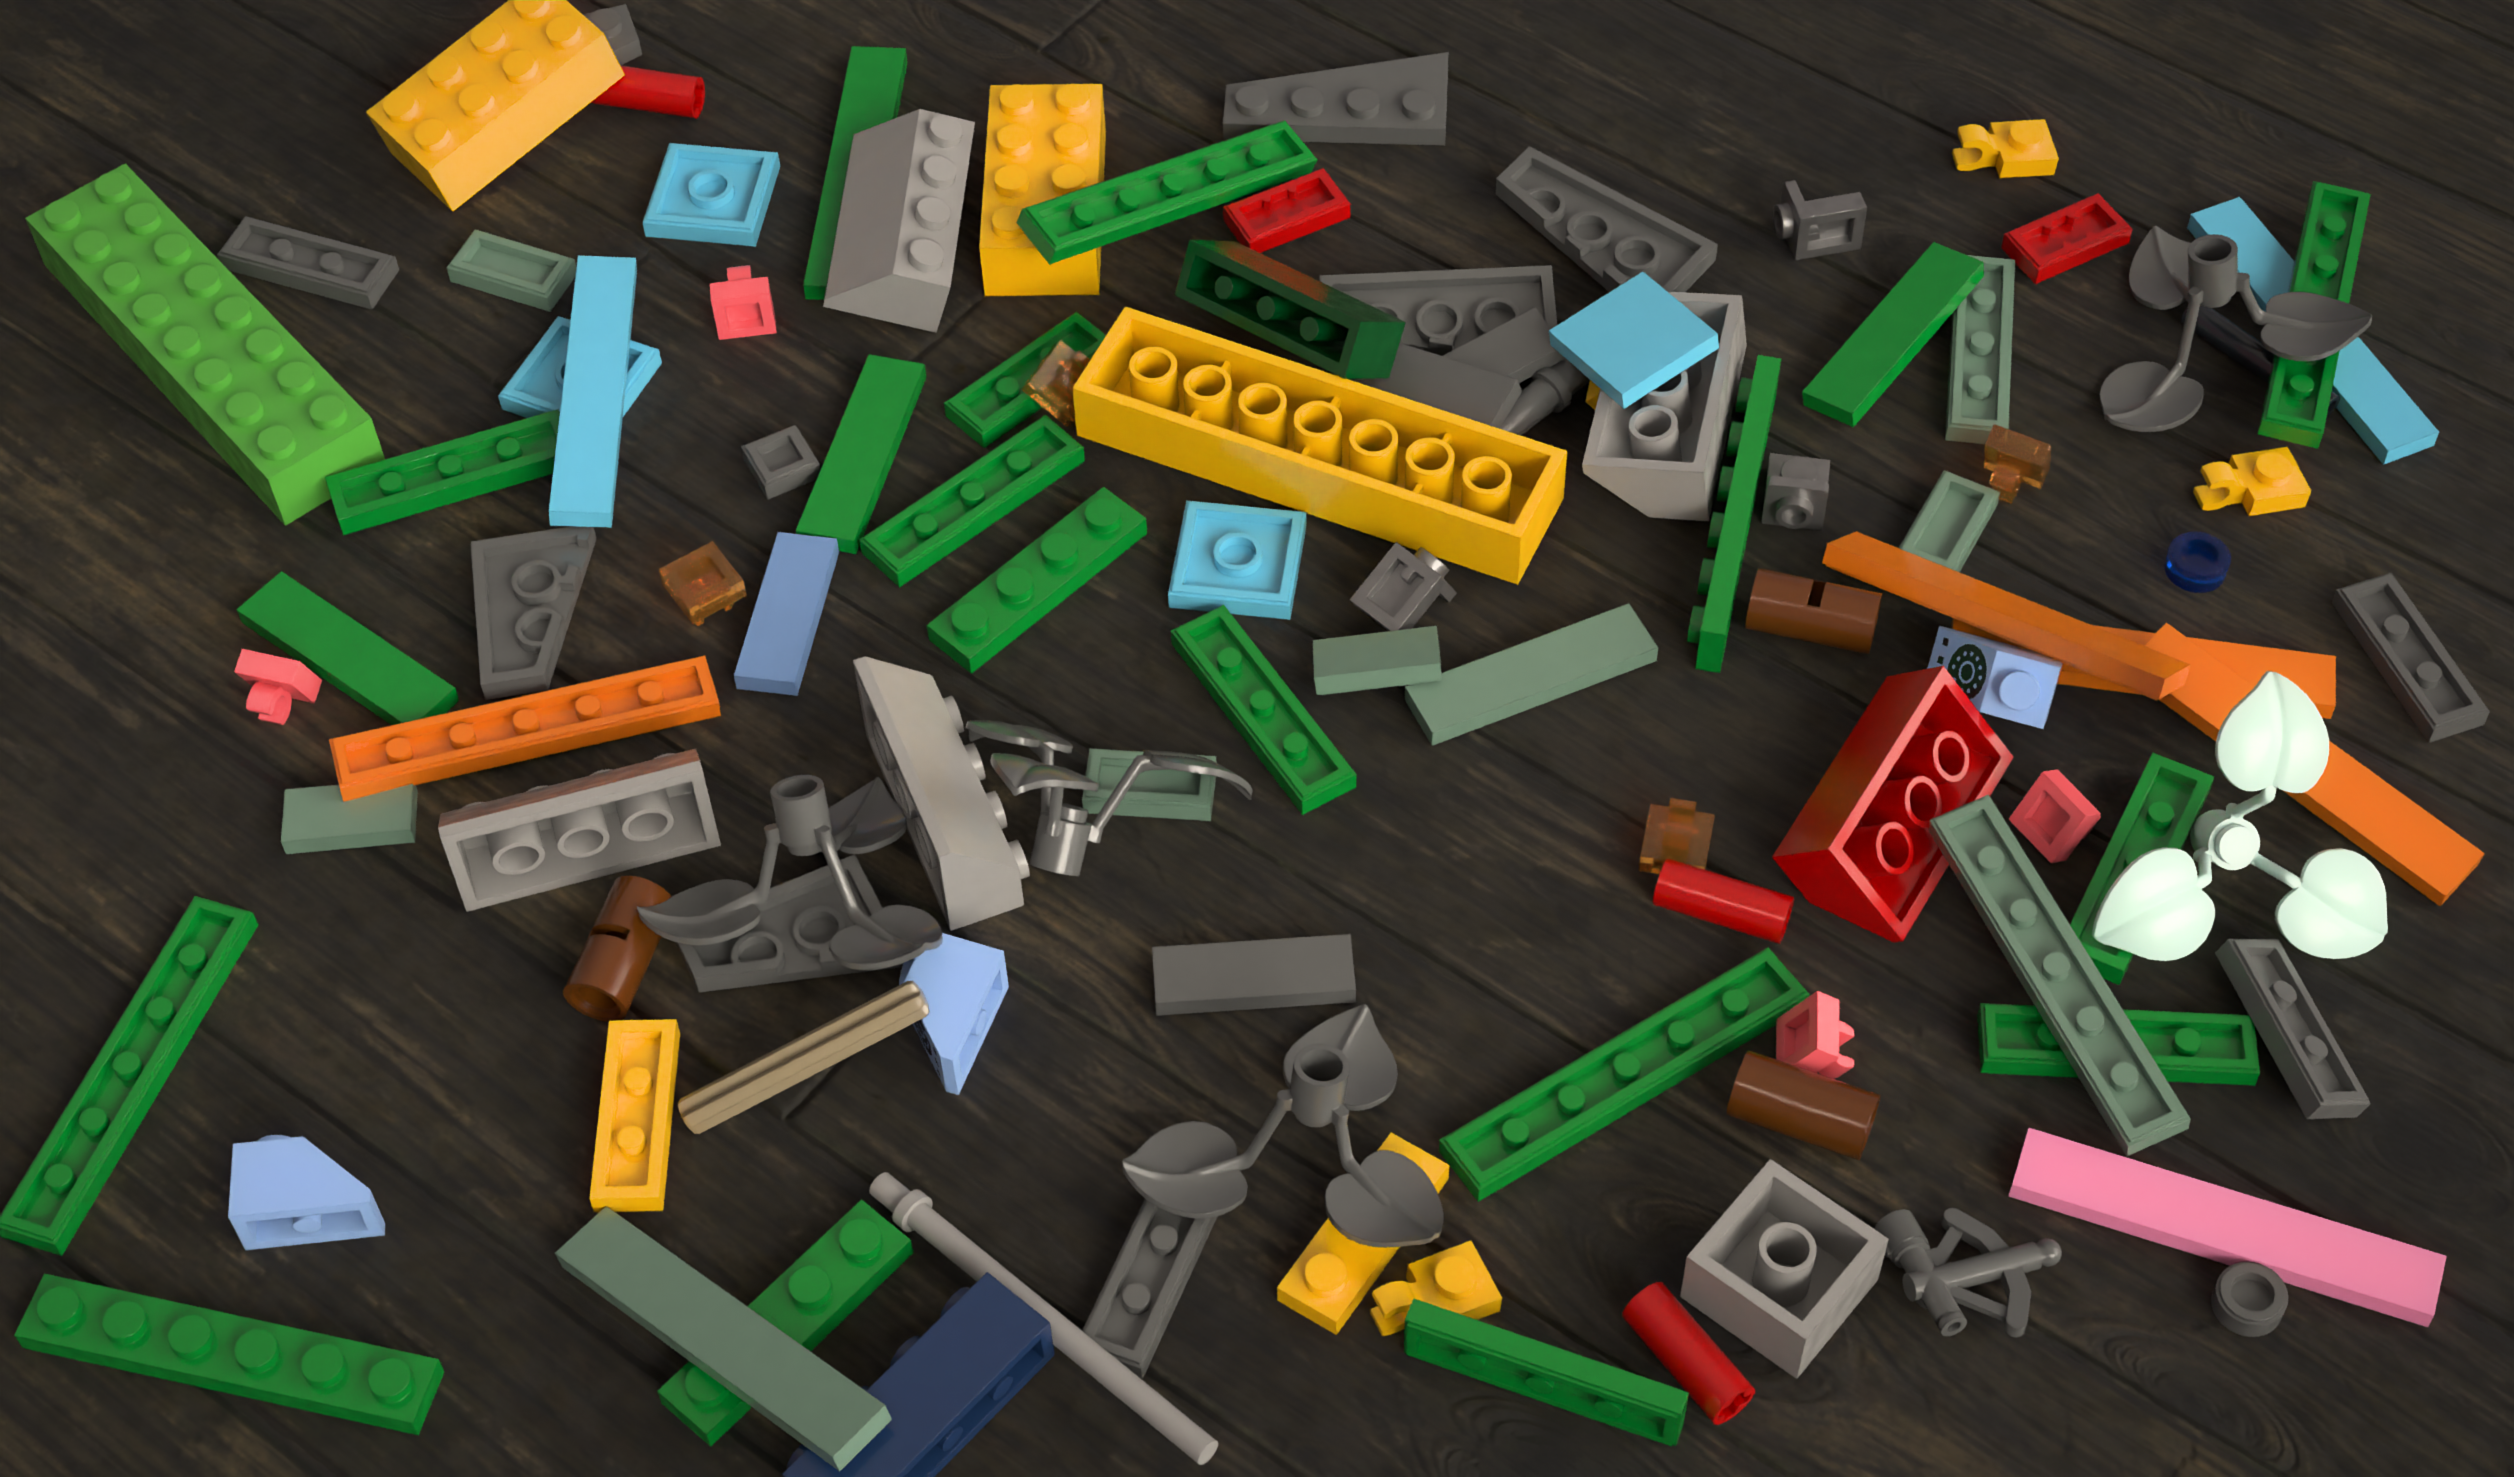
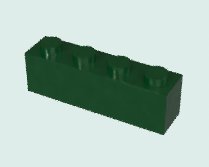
(1290, 309)

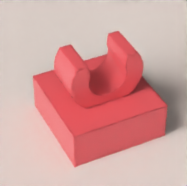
(742, 305)
(275, 684)
(2054, 816)
(1812, 1036)

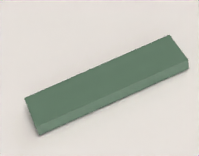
(1981, 355)
(1531, 674)

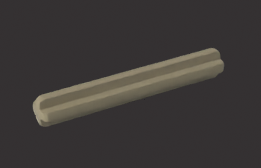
(803, 1057)

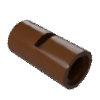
(1813, 611)
(615, 952)
(1803, 1105)

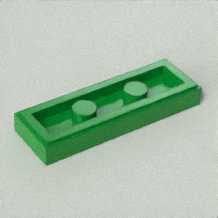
(996, 399)

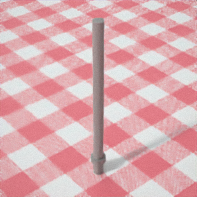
(914, 1213)

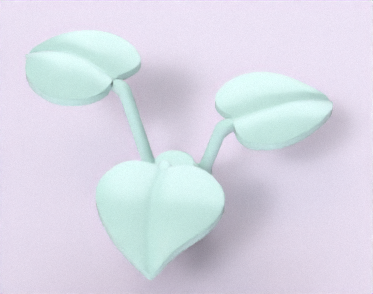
(2334, 906)

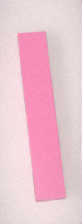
(2229, 1226)

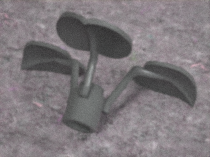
(2206, 274)
(807, 826)
(1063, 827)
(1328, 1071)

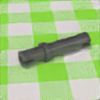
(1547, 393)

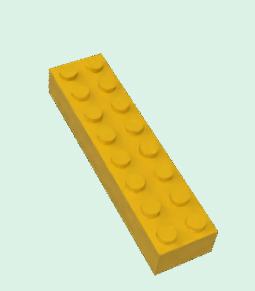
(1321, 444)

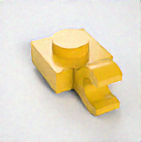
(2011, 146)
(2259, 480)
(1447, 1279)

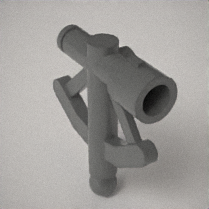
(1941, 1284)

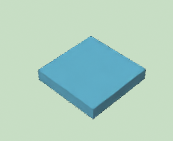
(711, 194)
(1633, 339)
(540, 378)
(1237, 559)

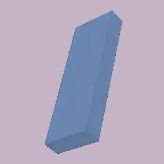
(786, 614)

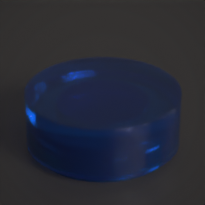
(2197, 562)

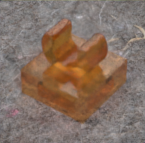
(1054, 381)
(2015, 460)
(702, 583)
(1676, 834)

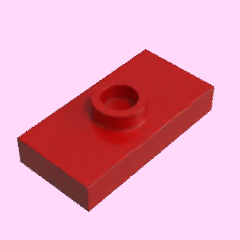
(1287, 211)
(2066, 238)

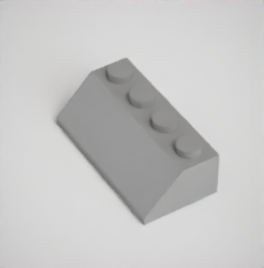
(901, 219)
(1671, 442)
(941, 793)
(579, 829)

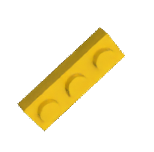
(635, 1116)
(1338, 1272)

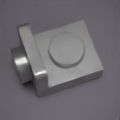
(1821, 224)
(1796, 491)
(1402, 588)

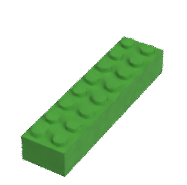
(205, 341)

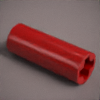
(656, 92)
(1723, 900)
(1688, 1353)

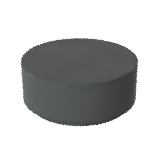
(2249, 1299)

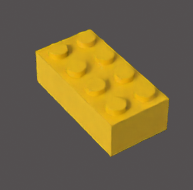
(495, 95)
(1037, 149)

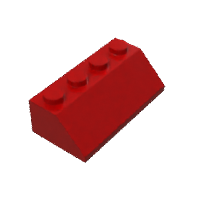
(1865, 829)

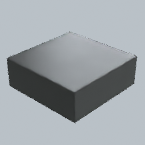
(781, 462)

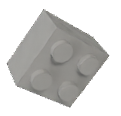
(1783, 1268)

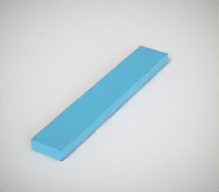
(2367, 391)
(593, 393)

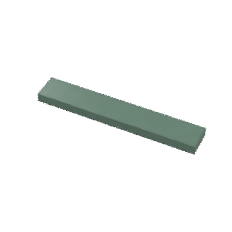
(2059, 976)
(724, 1338)

